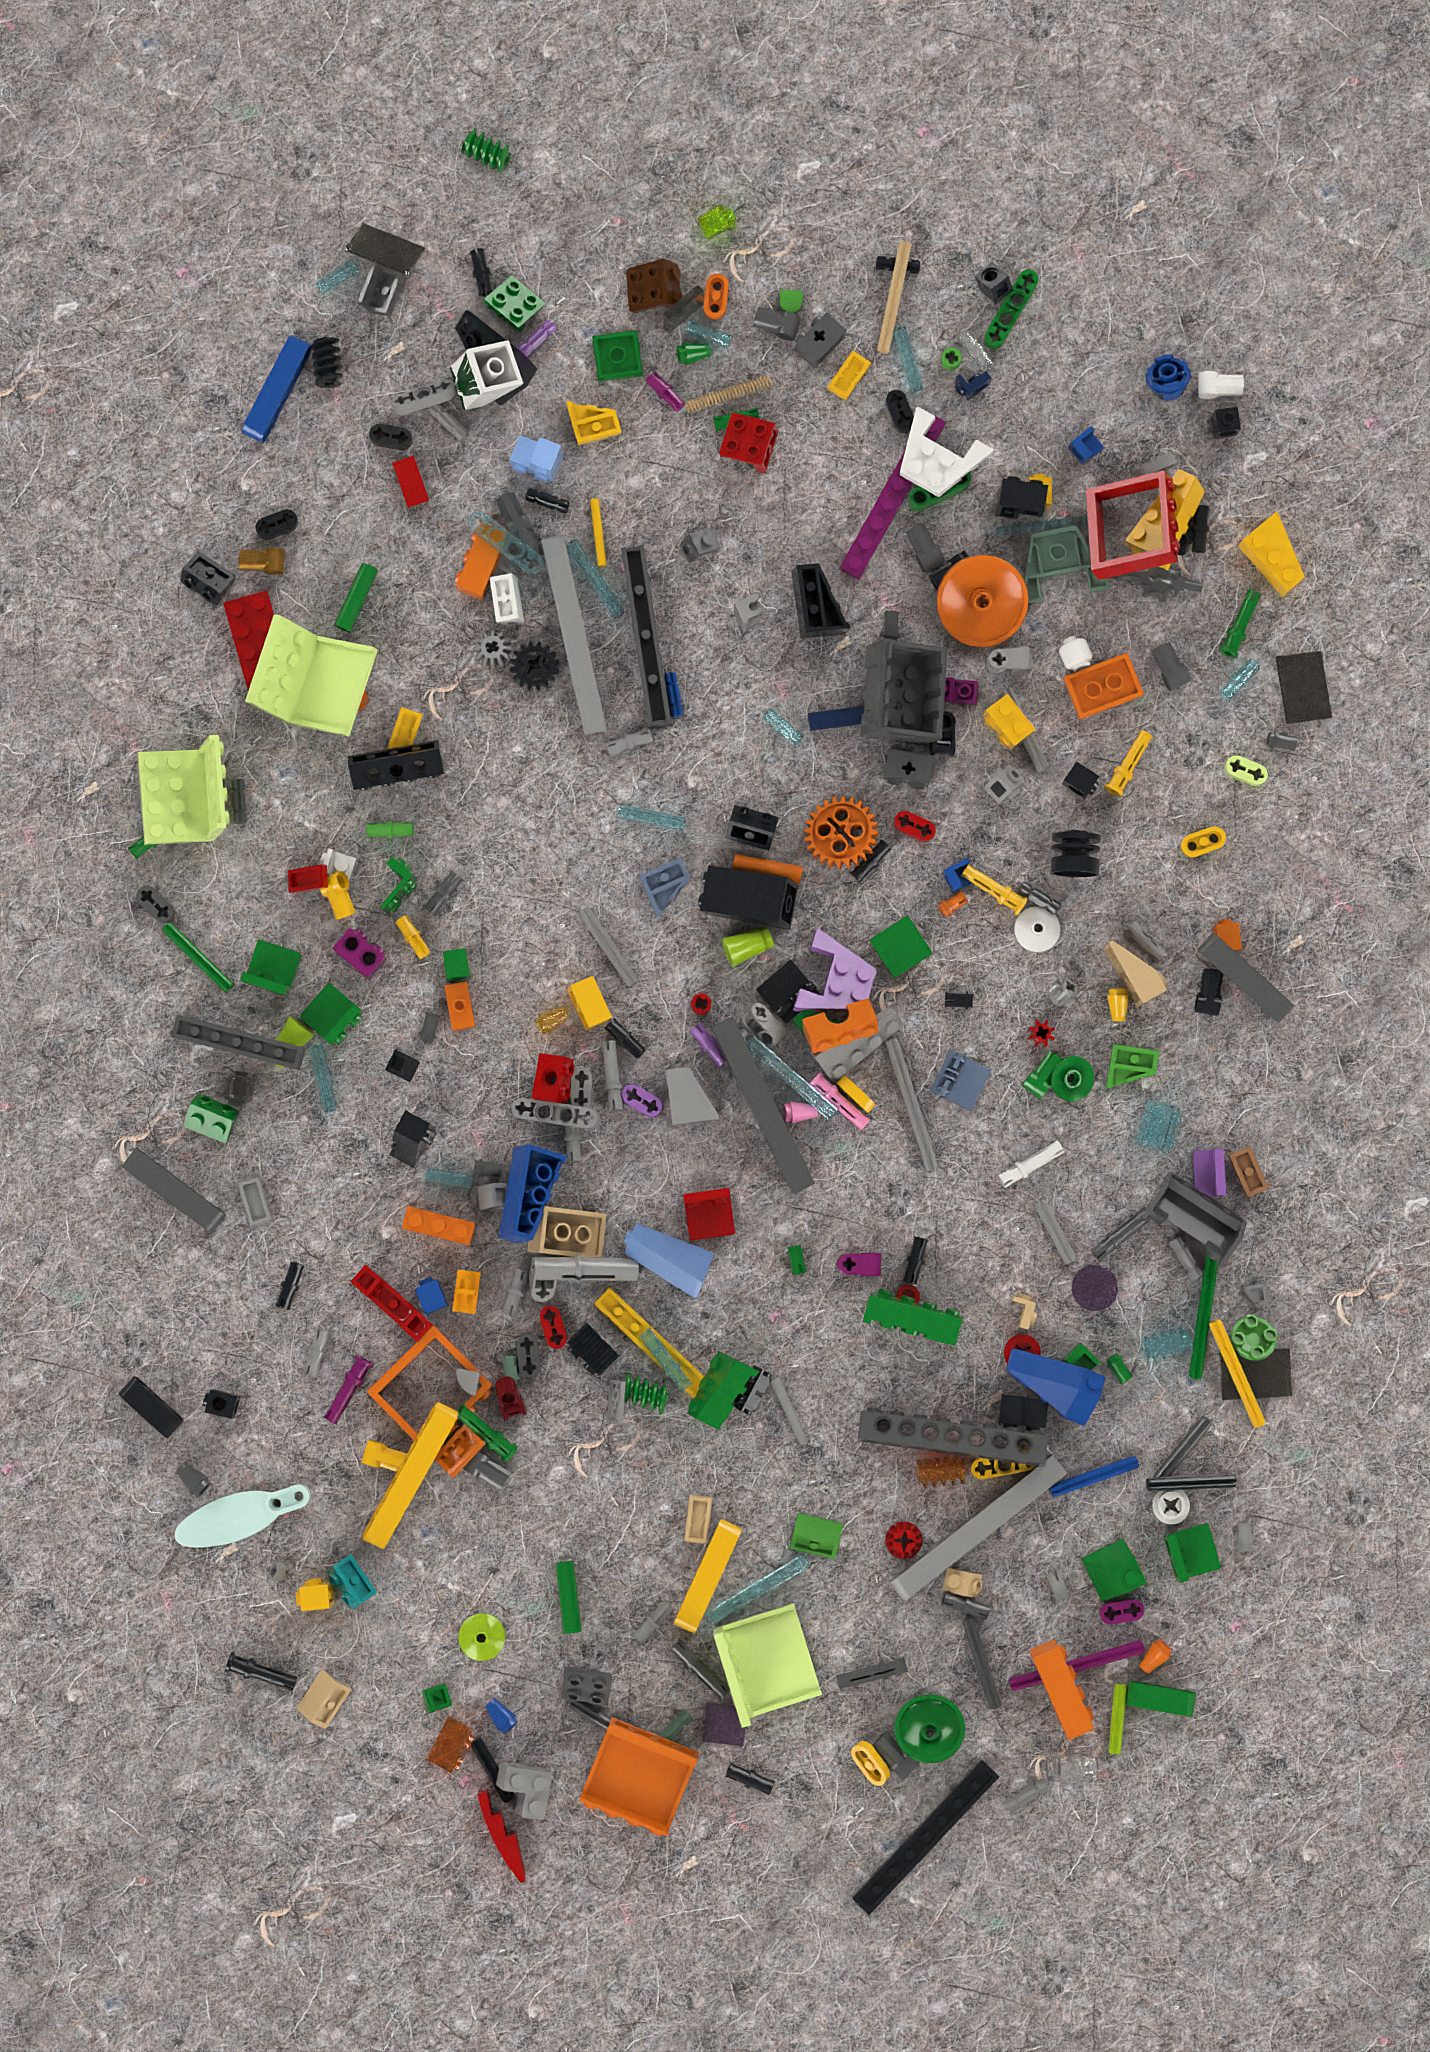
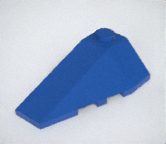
(1064, 1386)

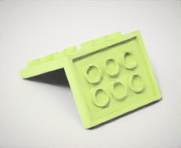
(310, 678)
(183, 794)
(766, 1662)

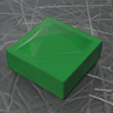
(436, 1698)

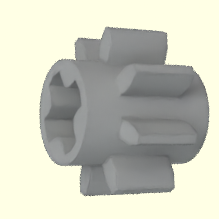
(1063, 993)

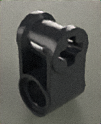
(948, 740)

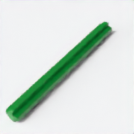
(1203, 1318)

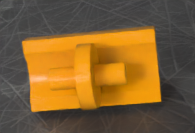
(466, 1291)

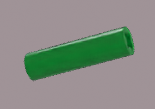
(355, 597)
(568, 1597)

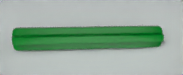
(197, 957)

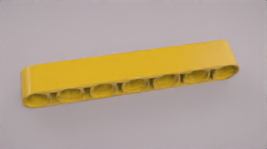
(410, 1475)

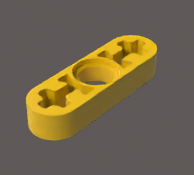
(988, 1472)

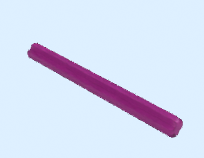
(1083, 1663)

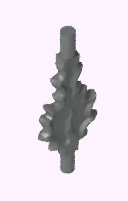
(1160, 582)

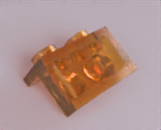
(450, 1744)

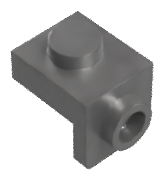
(699, 544)

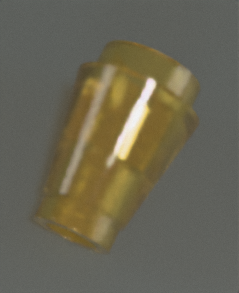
(551, 1020)

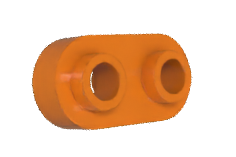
(716, 297)

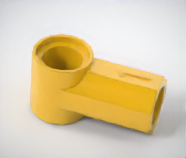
(338, 895)
(379, 1456)

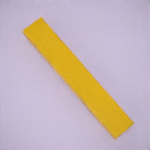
(634, 1325)

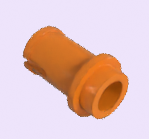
(952, 904)

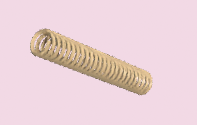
(691, 403)

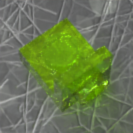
(717, 221)

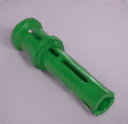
(1236, 633)
(493, 1439)

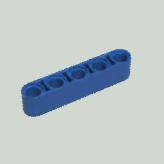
(276, 389)

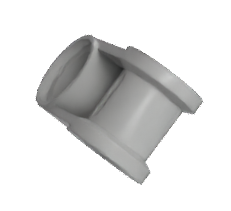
(1013, 660)
(764, 1027)

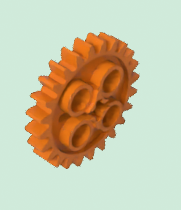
(825, 845)

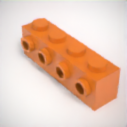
(1061, 1688)

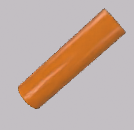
(770, 867)

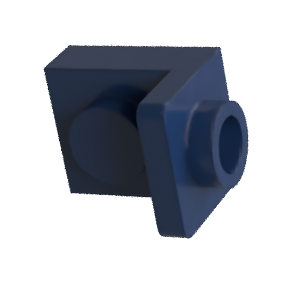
(976, 384)

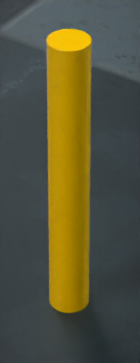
(598, 532)

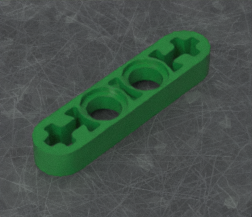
(1013, 310)

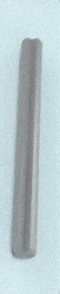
(911, 1104)

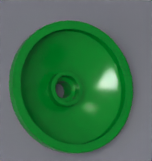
(928, 1715)

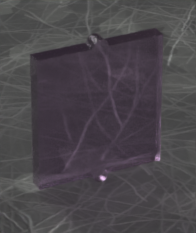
(723, 1725)

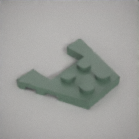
(1056, 554)

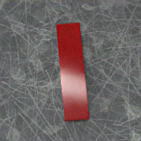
(505, 1842)

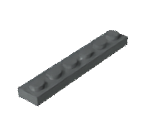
(238, 1042)

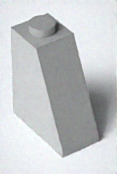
(687, 1098)

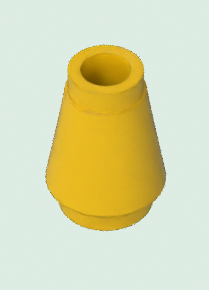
(1118, 1003)

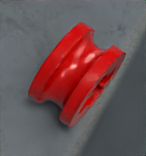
(699, 1011)

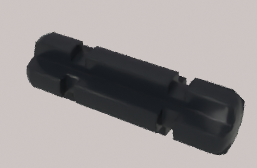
(882, 263)
(547, 500)

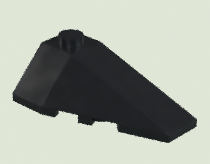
(476, 333)

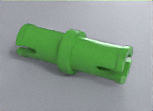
(390, 829)

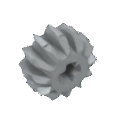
(490, 641)

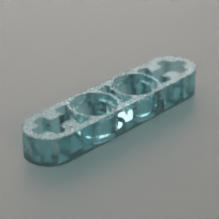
(508, 540)

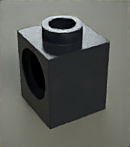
(994, 283)
(1225, 422)
(1081, 780)
(230, 1409)

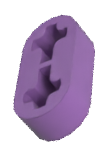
(645, 1096)

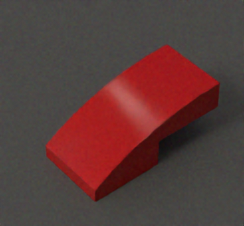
(410, 481)

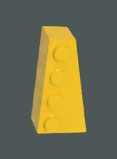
(1148, 532)

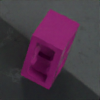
(357, 956)

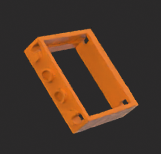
(434, 1333)

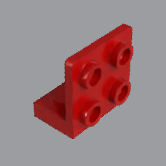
(749, 441)
(709, 1214)

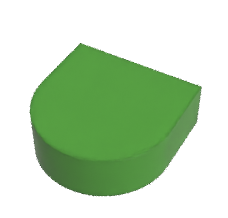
(791, 300)

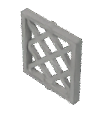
(613, 1401)

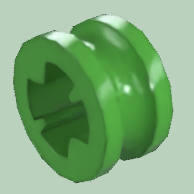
(957, 355)

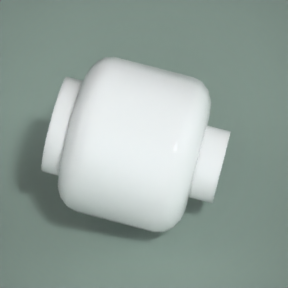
(1075, 653)

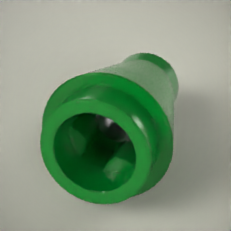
(691, 352)

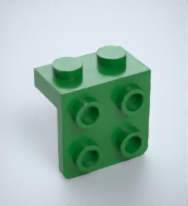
(406, 886)
(332, 1015)

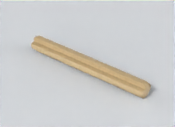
(894, 297)

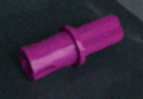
(664, 391)

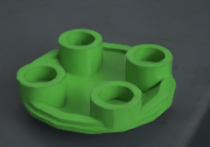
(1253, 1338)

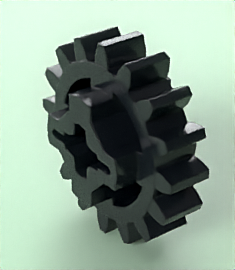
(540, 657)

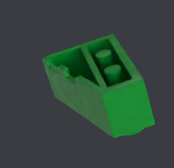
(719, 1389)

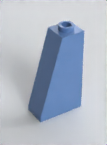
(669, 1258)

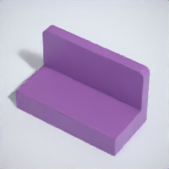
(1210, 1171)

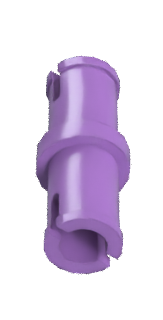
(708, 1044)

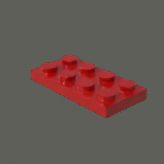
(249, 624)

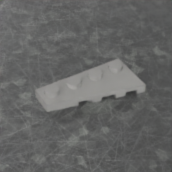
(842, 1058)

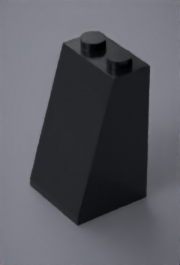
(748, 897)

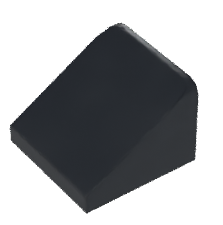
(402, 1065)

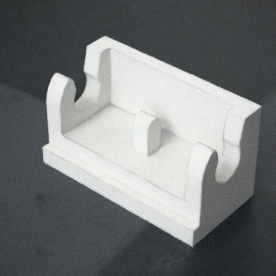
(506, 599)

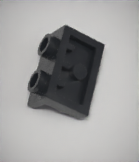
(206, 577)

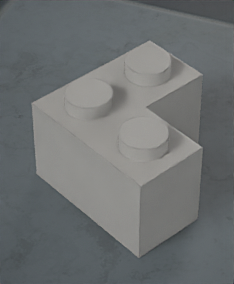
(531, 1785)

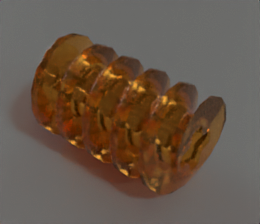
(940, 1471)

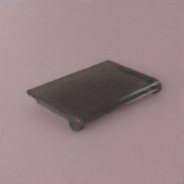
(385, 249)
(1303, 687)
(1266, 1377)

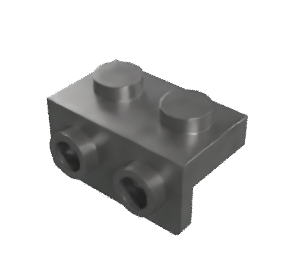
(381, 290)

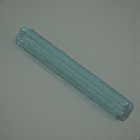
(595, 579)

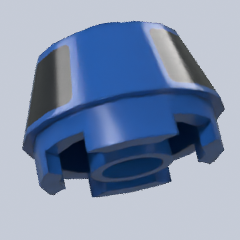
(1168, 377)

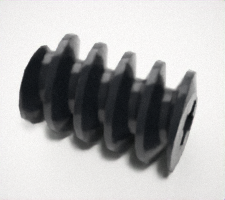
(325, 362)

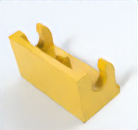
(589, 1003)

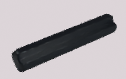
(490, 1767)

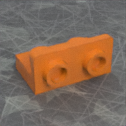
(459, 1450)

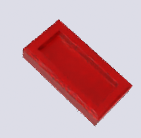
(307, 878)

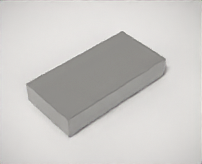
(255, 1201)

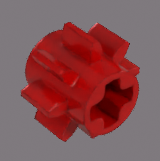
(1043, 1027)

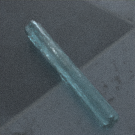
(791, 1077)
(757, 1589)

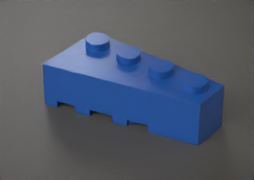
(528, 1190)

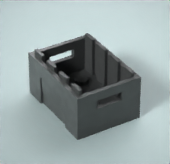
(920, 697)

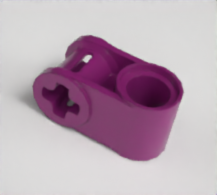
(864, 1264)

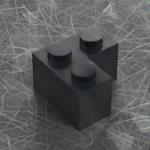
(1021, 497)

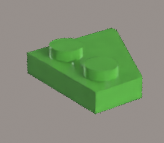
(1130, 1064)

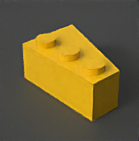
(1273, 555)

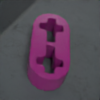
(1120, 1605)

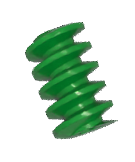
(486, 151)
(645, 1393)

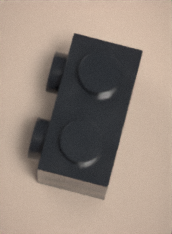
(751, 827)

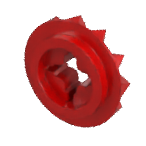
(1021, 1341)
(895, 1532)

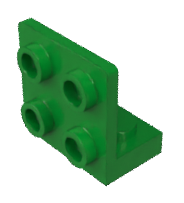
(272, 968)
(1192, 1552)

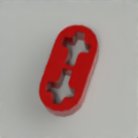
(912, 831)
(547, 1328)

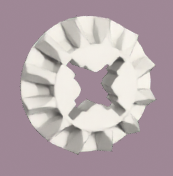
(1171, 1517)

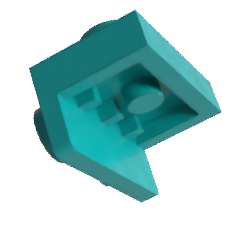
(351, 1582)

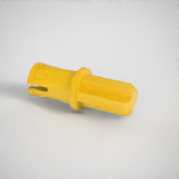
(412, 936)

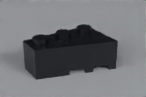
(815, 605)
(411, 1138)

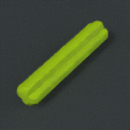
(1117, 1718)

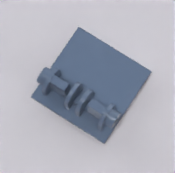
(960, 1080)

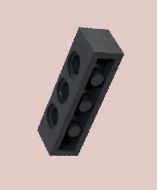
(405, 756)

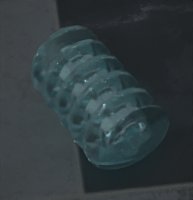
(1166, 1344)

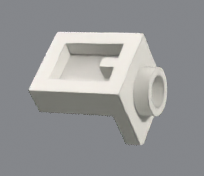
(338, 862)

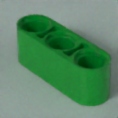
(931, 499)
(1161, 1698)

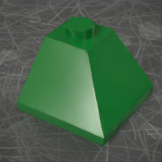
(1113, 1570)

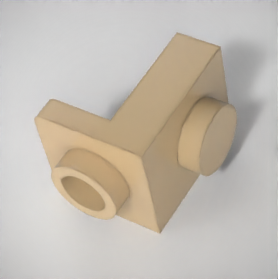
(1028, 1315)
(962, 1582)

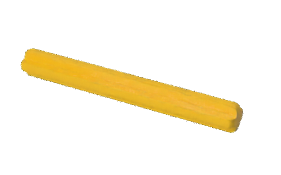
(1237, 1373)

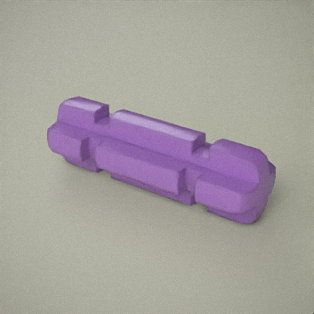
(537, 337)

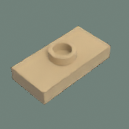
(698, 1519)

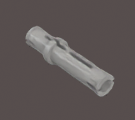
(613, 1083)

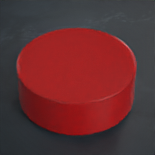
(908, 1290)

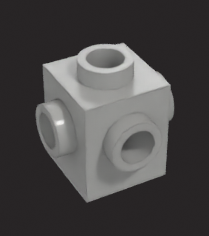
(1004, 784)

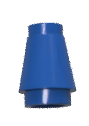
(501, 1716)

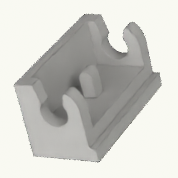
(745, 610)

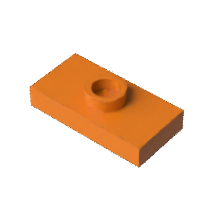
(459, 1006)

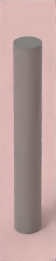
(789, 1410)

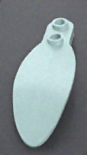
(237, 1516)

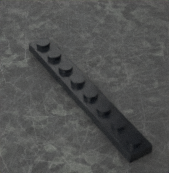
(925, 1837)

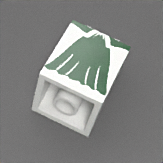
(485, 374)

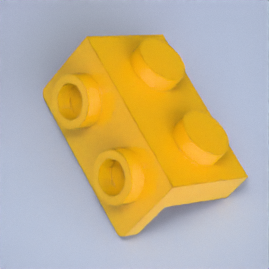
(1008, 722)

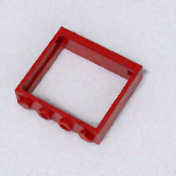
(1140, 561)

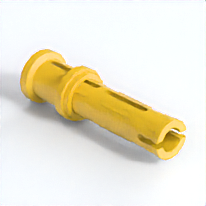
(1124, 773)
(1003, 894)

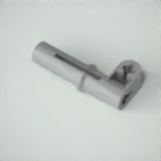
(577, 1269)

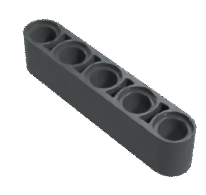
(1245, 977)
(173, 1190)

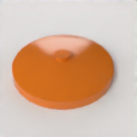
(982, 600)

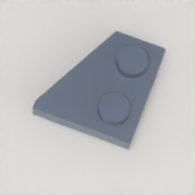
(664, 883)

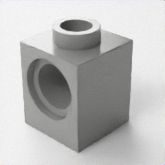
(492, 1196)

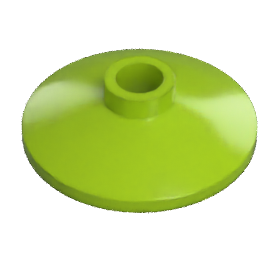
(481, 1624)

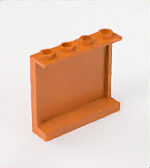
(638, 1777)

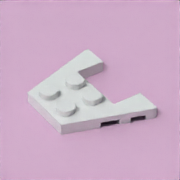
(933, 465)

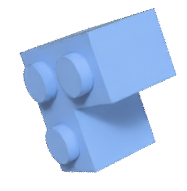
(536, 458)

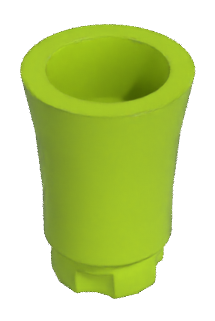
(746, 945)
(294, 1033)

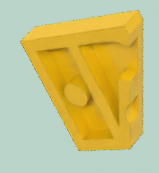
(592, 422)

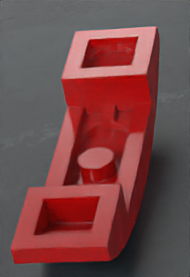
(392, 1303)

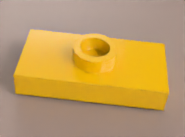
(849, 375)
(405, 728)

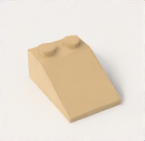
(1139, 978)
(569, 1233)

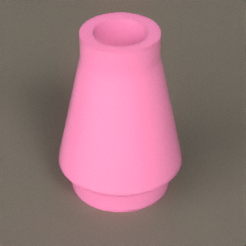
(797, 1112)

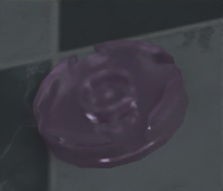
(1094, 1288)

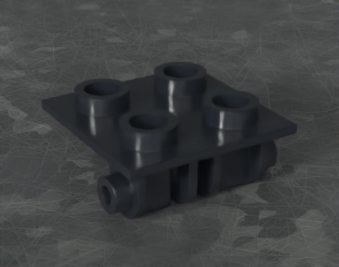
(782, 989)

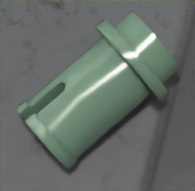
(510, 1367)

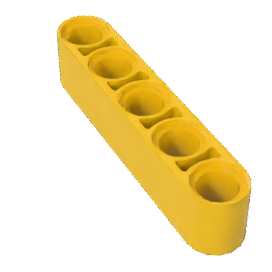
(707, 1576)

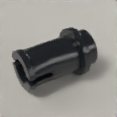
(960, 1000)

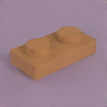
(1248, 1171)

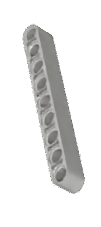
(574, 635)
(977, 1528)

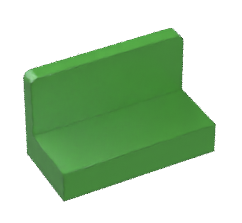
(816, 1536)

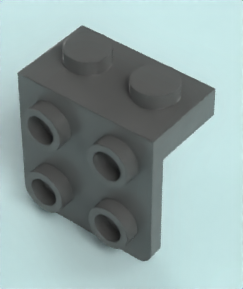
(586, 1686)

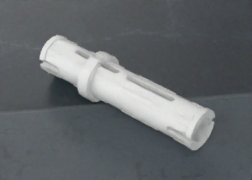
(1035, 1161)

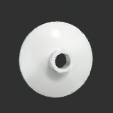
(1033, 940)

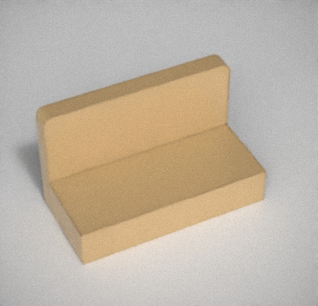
(323, 1699)

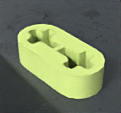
(1248, 765)

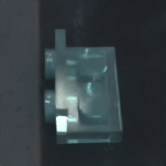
(1159, 1126)

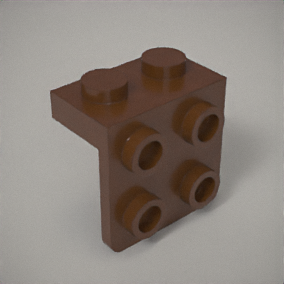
(653, 285)

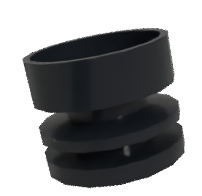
(1075, 851)

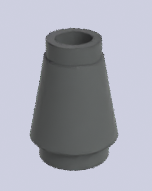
(193, 1479)

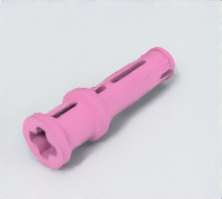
(831, 1093)

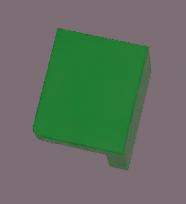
(456, 964)
(1081, 1357)

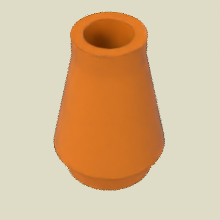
(1155, 1656)

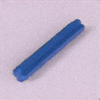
(1094, 1476)

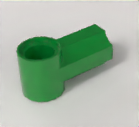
(1040, 1079)

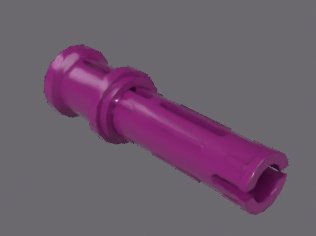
(352, 1380)

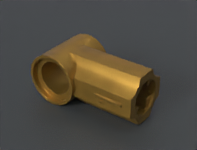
(268, 560)

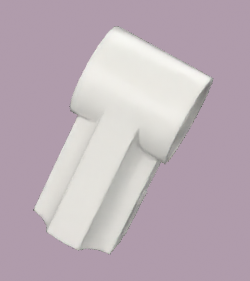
(1214, 385)

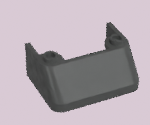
(1197, 1215)

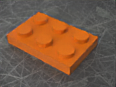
(1103, 686)

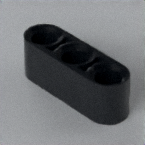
(151, 1407)

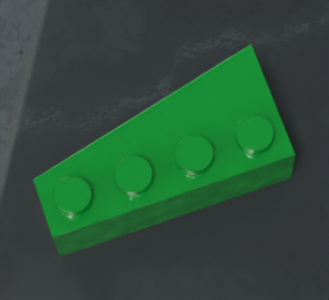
(913, 1317)

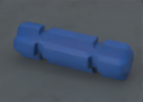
(673, 694)

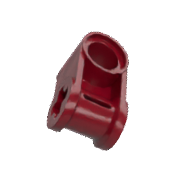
(509, 1398)

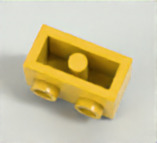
(315, 1595)

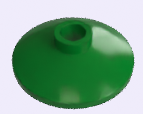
(1081, 1080)

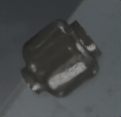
(238, 1089)

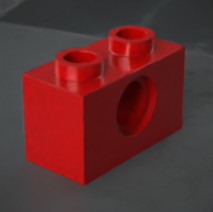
(547, 1068)

